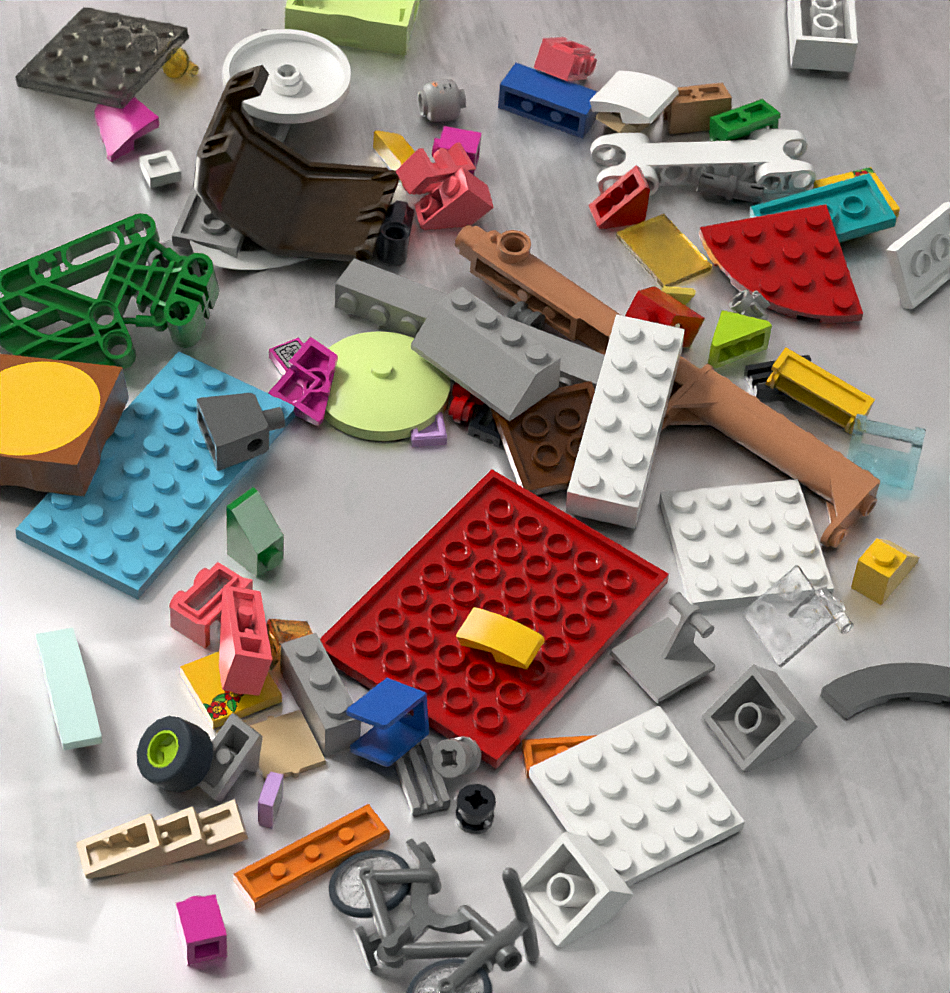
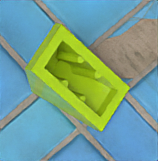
(737, 338)

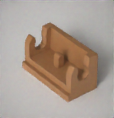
(694, 106)

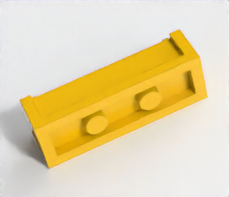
(819, 389)

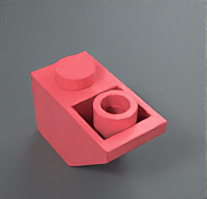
(454, 203)

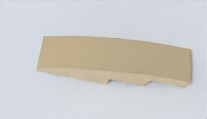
(157, 843)

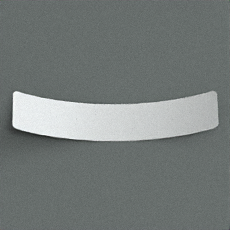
(245, 260)

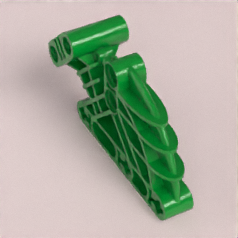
(175, 294)

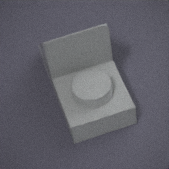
(234, 750)

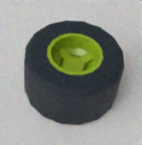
(174, 754)

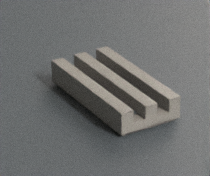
(430, 804)

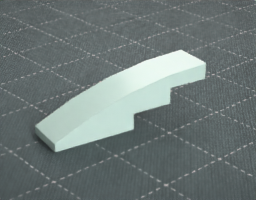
(68, 689)

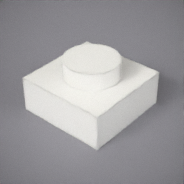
(160, 168)

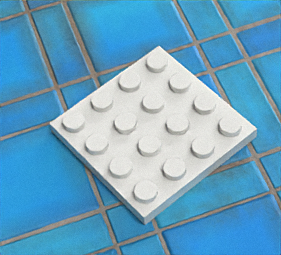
(741, 541)
(638, 796)

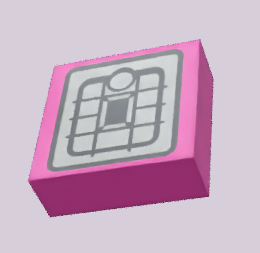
(283, 353)

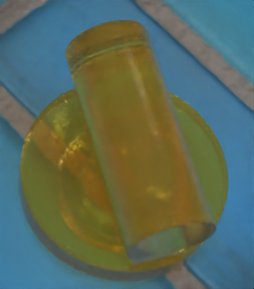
(180, 65)

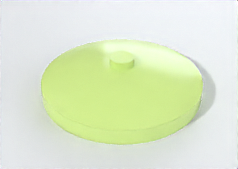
(384, 387)

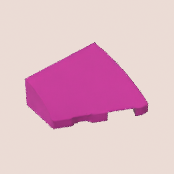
(123, 126)
(308, 381)

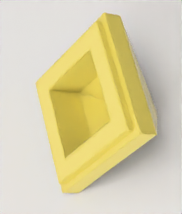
(681, 294)

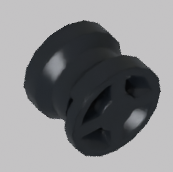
(482, 815)

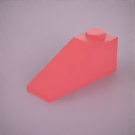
(243, 641)

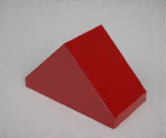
(623, 202)

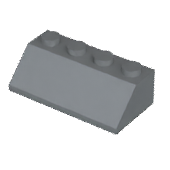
(487, 354)

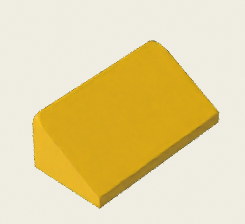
(392, 148)

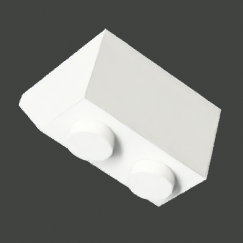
(573, 889)

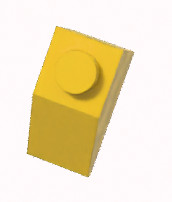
(882, 570)

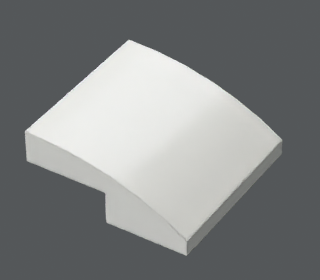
(635, 96)

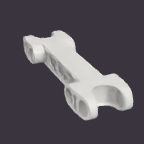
(756, 160)

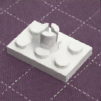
(922, 258)

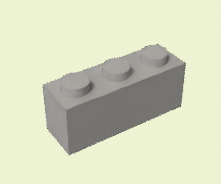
(319, 693)

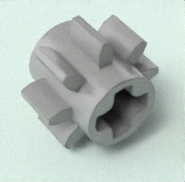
(750, 304)

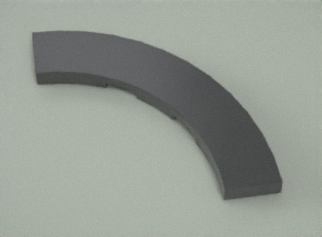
(887, 681)

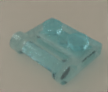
(887, 465)

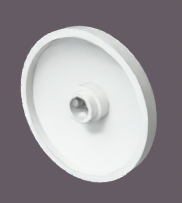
(305, 75)

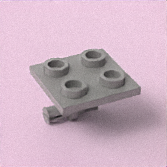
(664, 654)

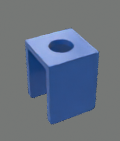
(393, 729)

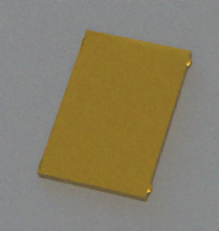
(664, 251)

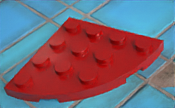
(788, 260)

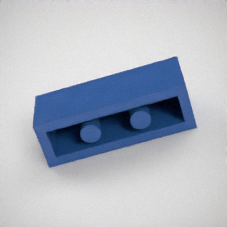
(547, 100)

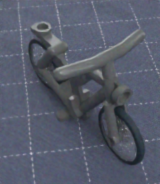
(380, 880)

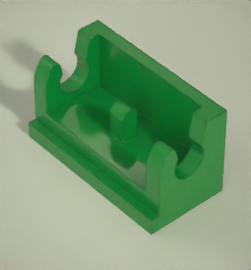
(743, 121)

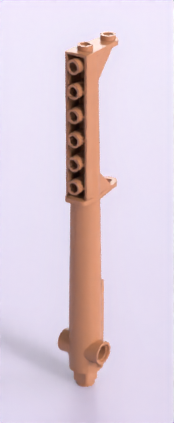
(696, 394)

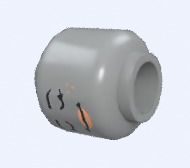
(441, 101)

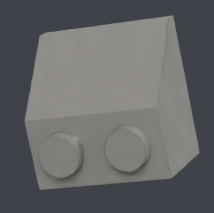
(759, 719)

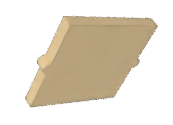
(287, 746)

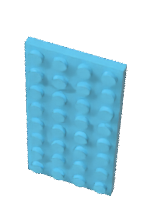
(150, 483)

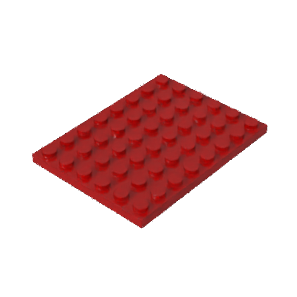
(507, 557)

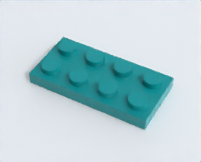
(853, 205)

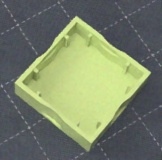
(356, 23)

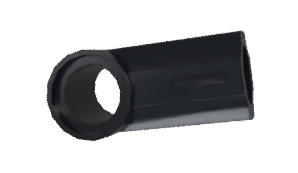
(395, 234)

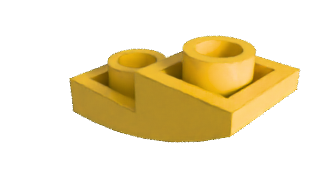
(504, 638)

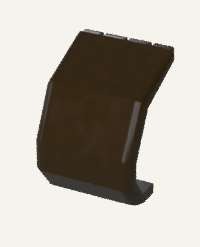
(282, 196)

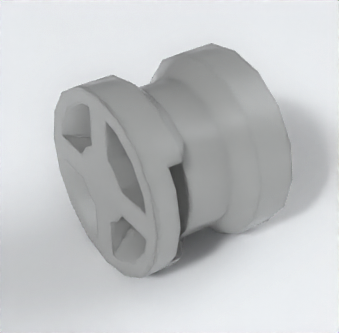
(467, 757)

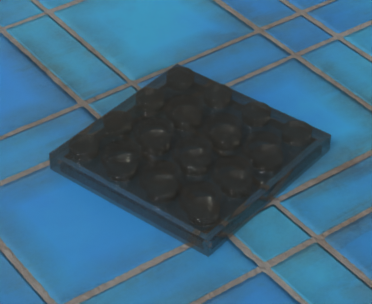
(102, 57)

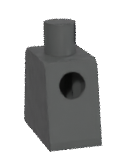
(236, 427)

